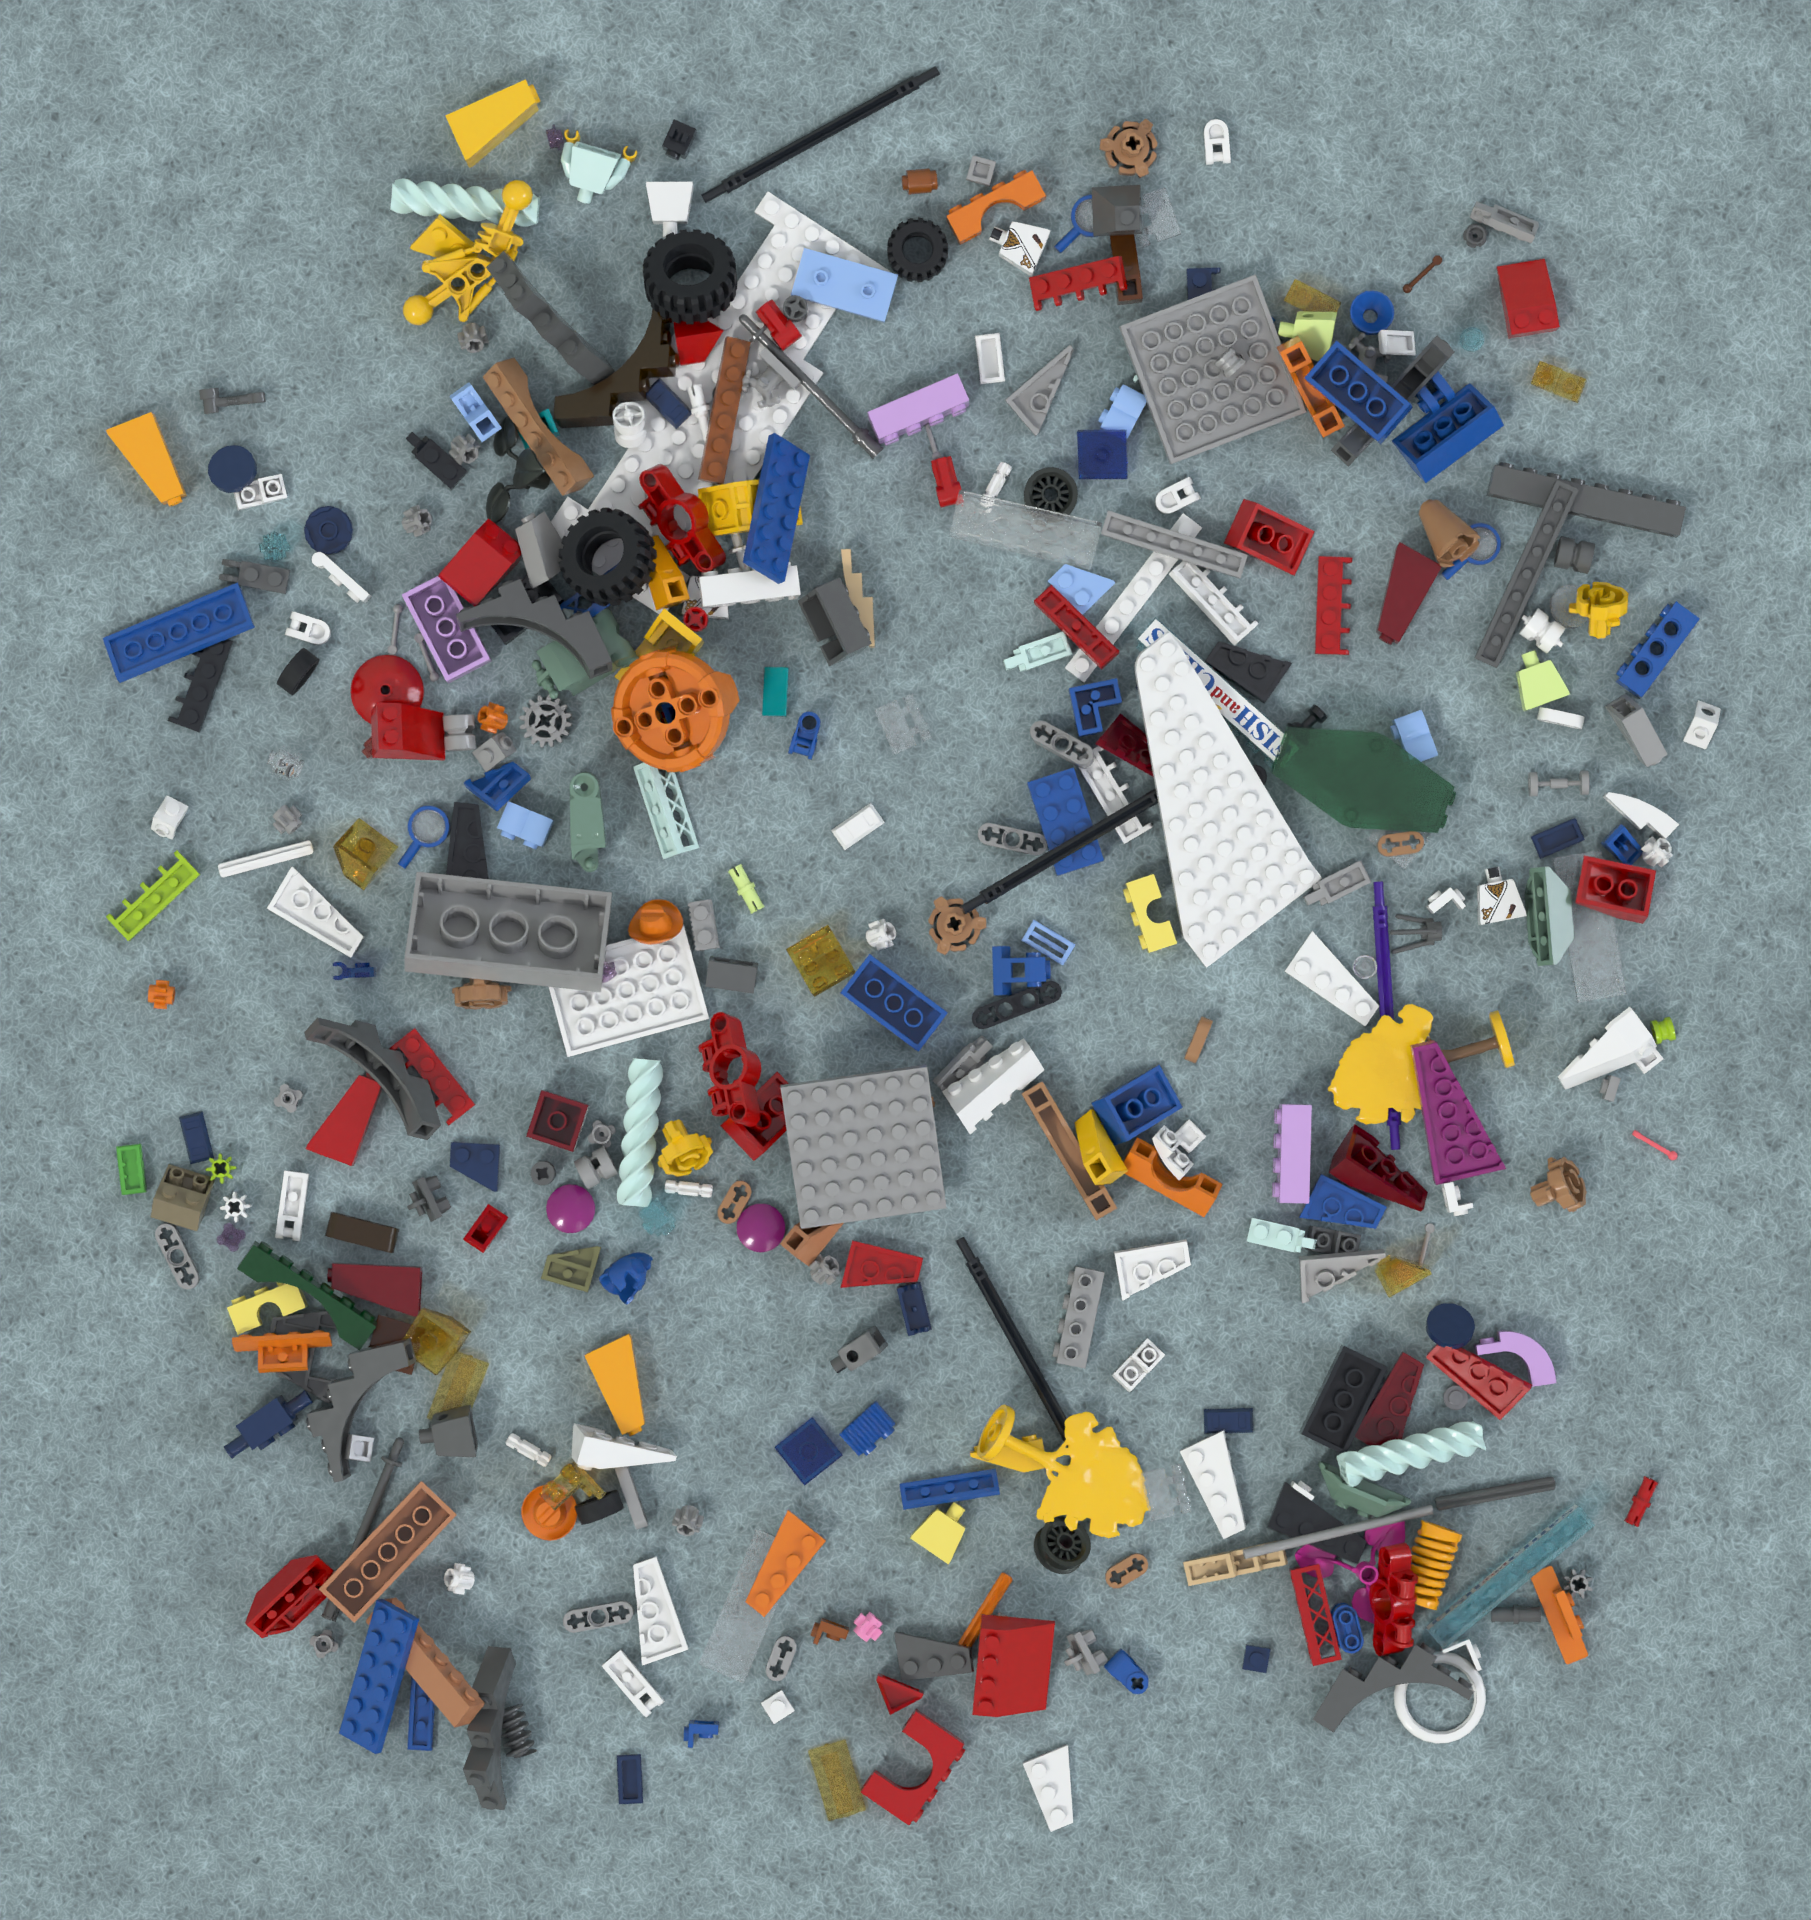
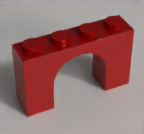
(907, 1801)

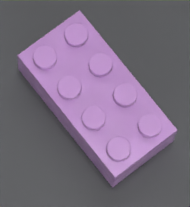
(917, 409)
(435, 611)
(1293, 1153)

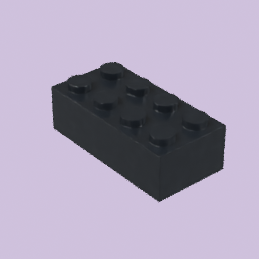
(1343, 1399)

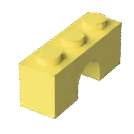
(1140, 894)
(246, 1313)

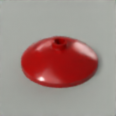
(385, 670)

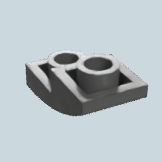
(1333, 1241)

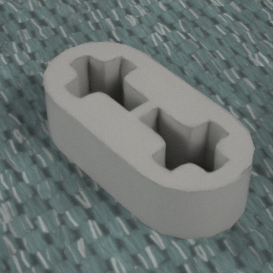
(786, 1660)

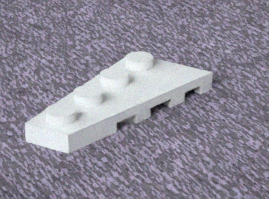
(1327, 977)
(1214, 1477)

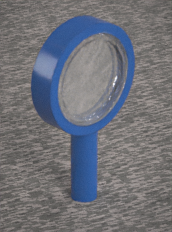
(1082, 223)
(1484, 554)
(427, 828)

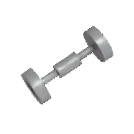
(1583, 783)

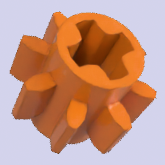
(492, 717)
(161, 994)

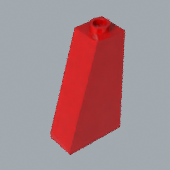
(347, 1124)

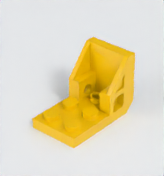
(732, 506)
(664, 633)

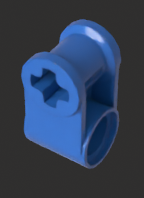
(805, 737)
(1124, 1668)

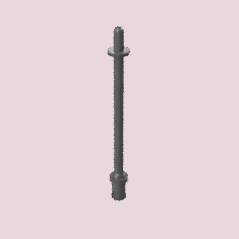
(858, 434)
(331, 1610)

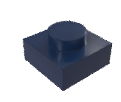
(1256, 1658)

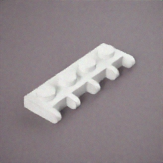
(1212, 601)
(1111, 795)

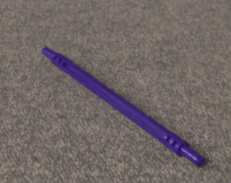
(1385, 987)

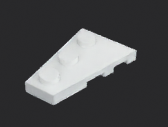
(1148, 1264)
(1052, 1786)

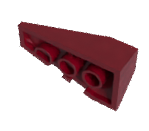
(1367, 1168)

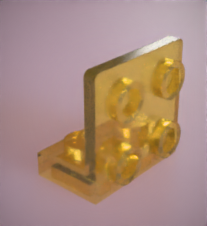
(821, 960)
(570, 1479)

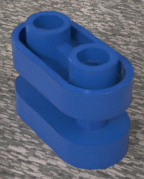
(1429, 402)
(1347, 1627)

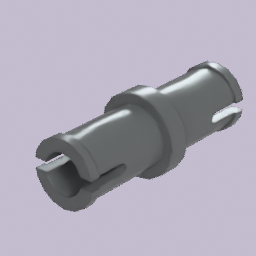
(1516, 1614)

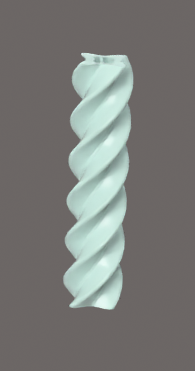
(455, 202)
(640, 1125)
(1414, 1450)

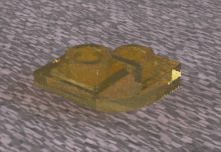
(1310, 299)
(1558, 382)

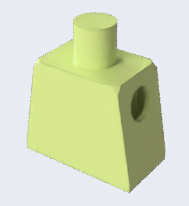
(1313, 329)
(1539, 682)

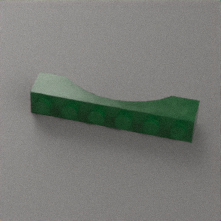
(266, 1266)

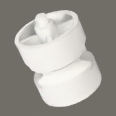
(629, 424)
(1541, 630)

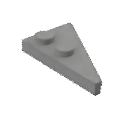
(1036, 395)
(1327, 1270)

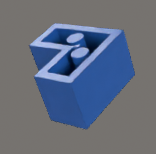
(1087, 701)

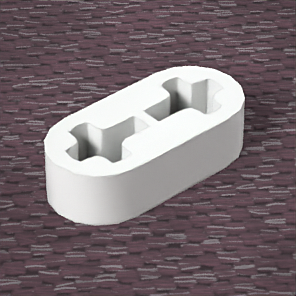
(1560, 718)

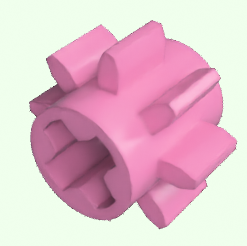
(868, 1627)

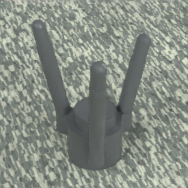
(1430, 931)

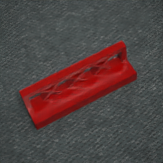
(1305, 1615)

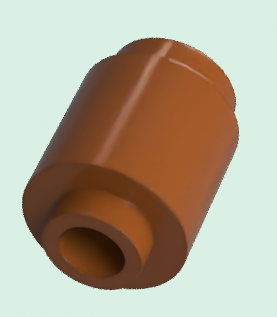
(919, 181)

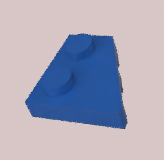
(499, 785)

